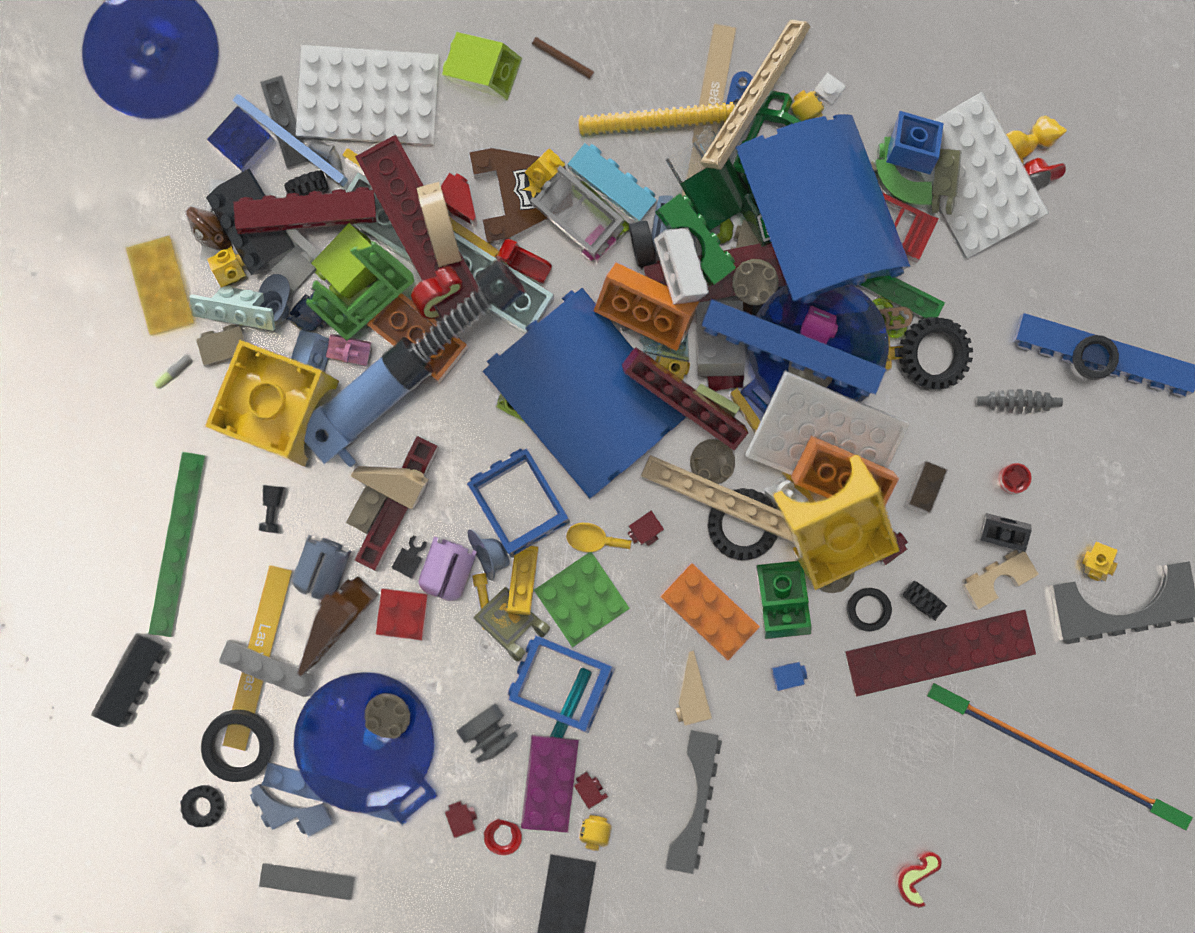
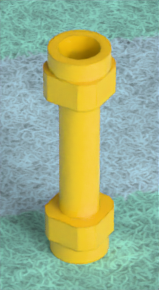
(480, 581)

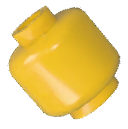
(807, 106)
(595, 832)

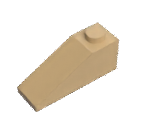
(396, 483)
(692, 698)

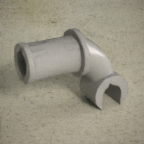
(326, 152)

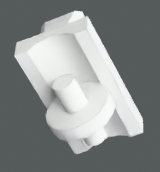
(788, 490)

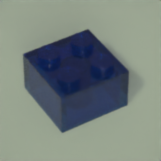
(240, 139)

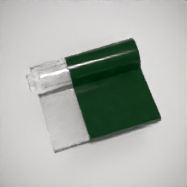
(713, 192)

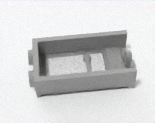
(578, 212)

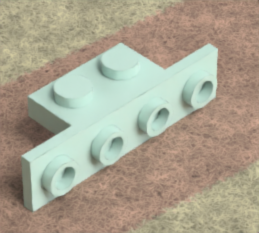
(234, 307)

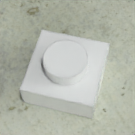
(829, 88)

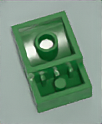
(784, 599)

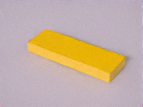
(522, 581)

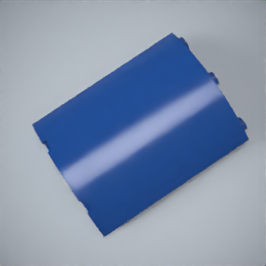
(822, 206)
(576, 396)

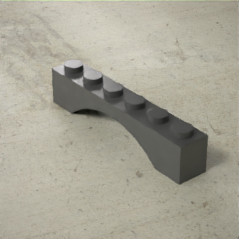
(683, 850)

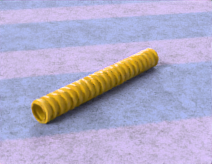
(655, 119)

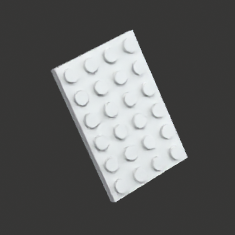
(367, 95)
(993, 185)
(808, 409)

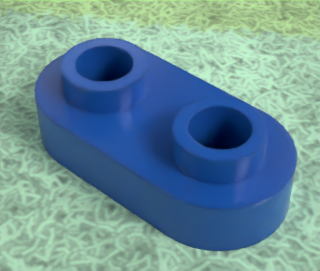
(736, 90)

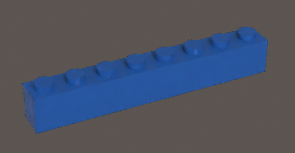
(794, 347)
(1134, 362)

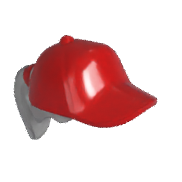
(1042, 173)

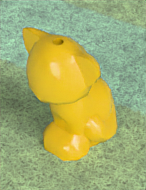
(1044, 133)

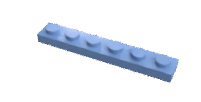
(291, 781)

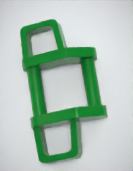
(767, 114)

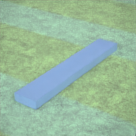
(291, 140)

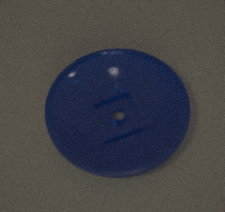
(154, 83)

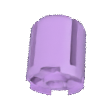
(446, 569)

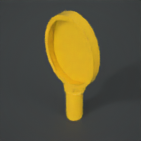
(591, 538)

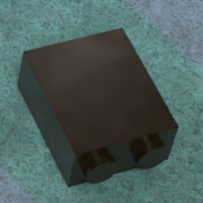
(925, 488)

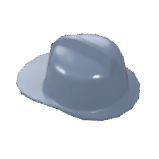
(276, 294)
(490, 553)

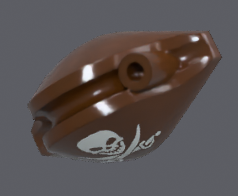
(207, 229)

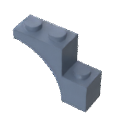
(276, 814)

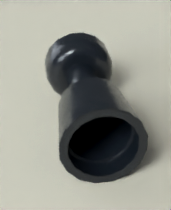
(272, 498)

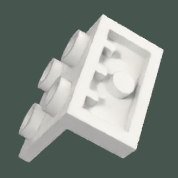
(297, 263)

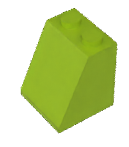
(482, 65)
(341, 266)

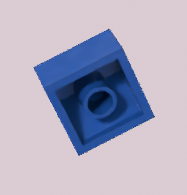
(915, 143)

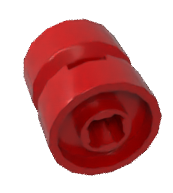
(1014, 478)

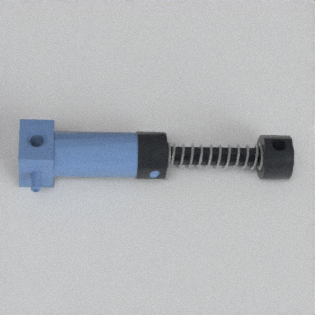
(401, 369)

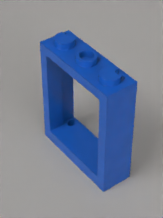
(538, 533)
(596, 695)

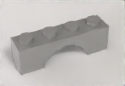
(265, 668)

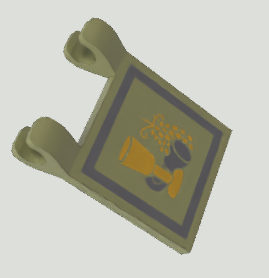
(507, 626)

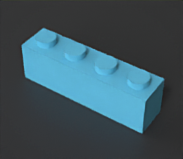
(612, 183)

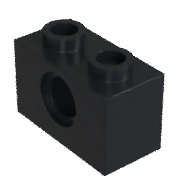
(1005, 532)

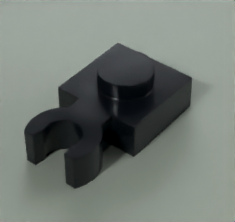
(407, 560)

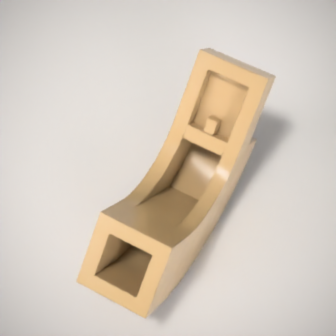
(438, 224)

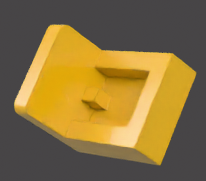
(544, 168)

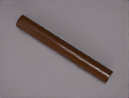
(560, 56)

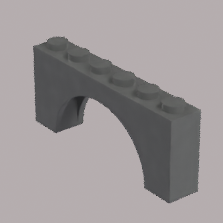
(1079, 619)

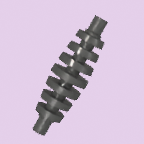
(1019, 401)

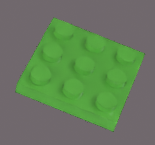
(581, 599)

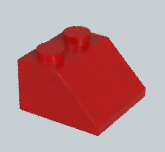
(459, 198)

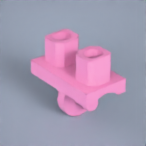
(350, 351)

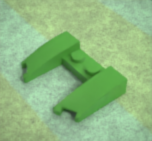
(350, 319)

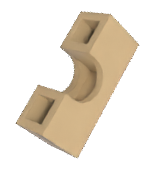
(981, 588)

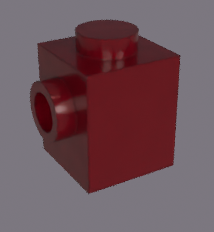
(645, 529)
(461, 818)

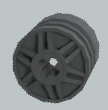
(487, 733)

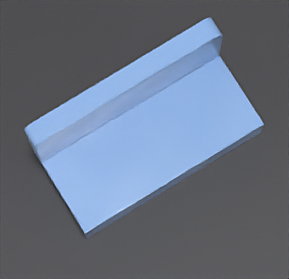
(311, 349)

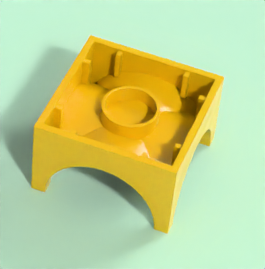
(268, 401)
(841, 531)

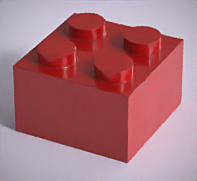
(402, 614)

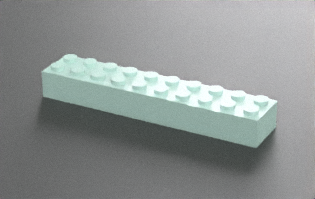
(519, 314)

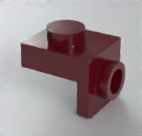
(723, 383)

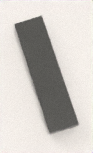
(282, 113)
(306, 881)

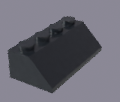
(257, 250)
(129, 680)

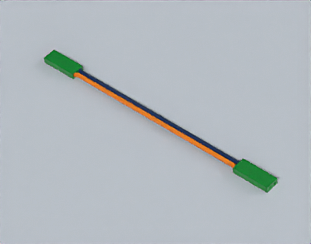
(1158, 807)

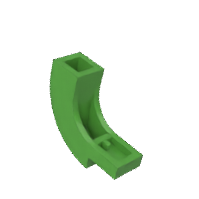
(895, 185)

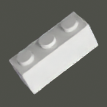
(681, 266)

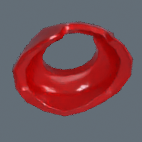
(496, 848)

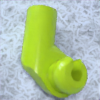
(726, 231)

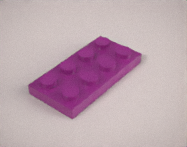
(549, 783)

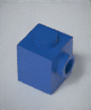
(789, 676)

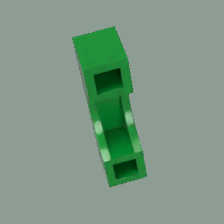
(714, 261)

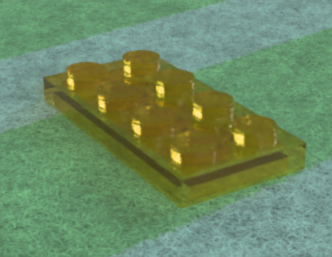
(160, 285)

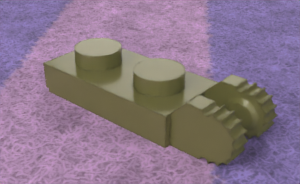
(946, 179)

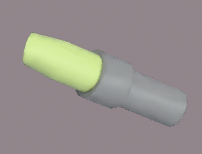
(173, 371)

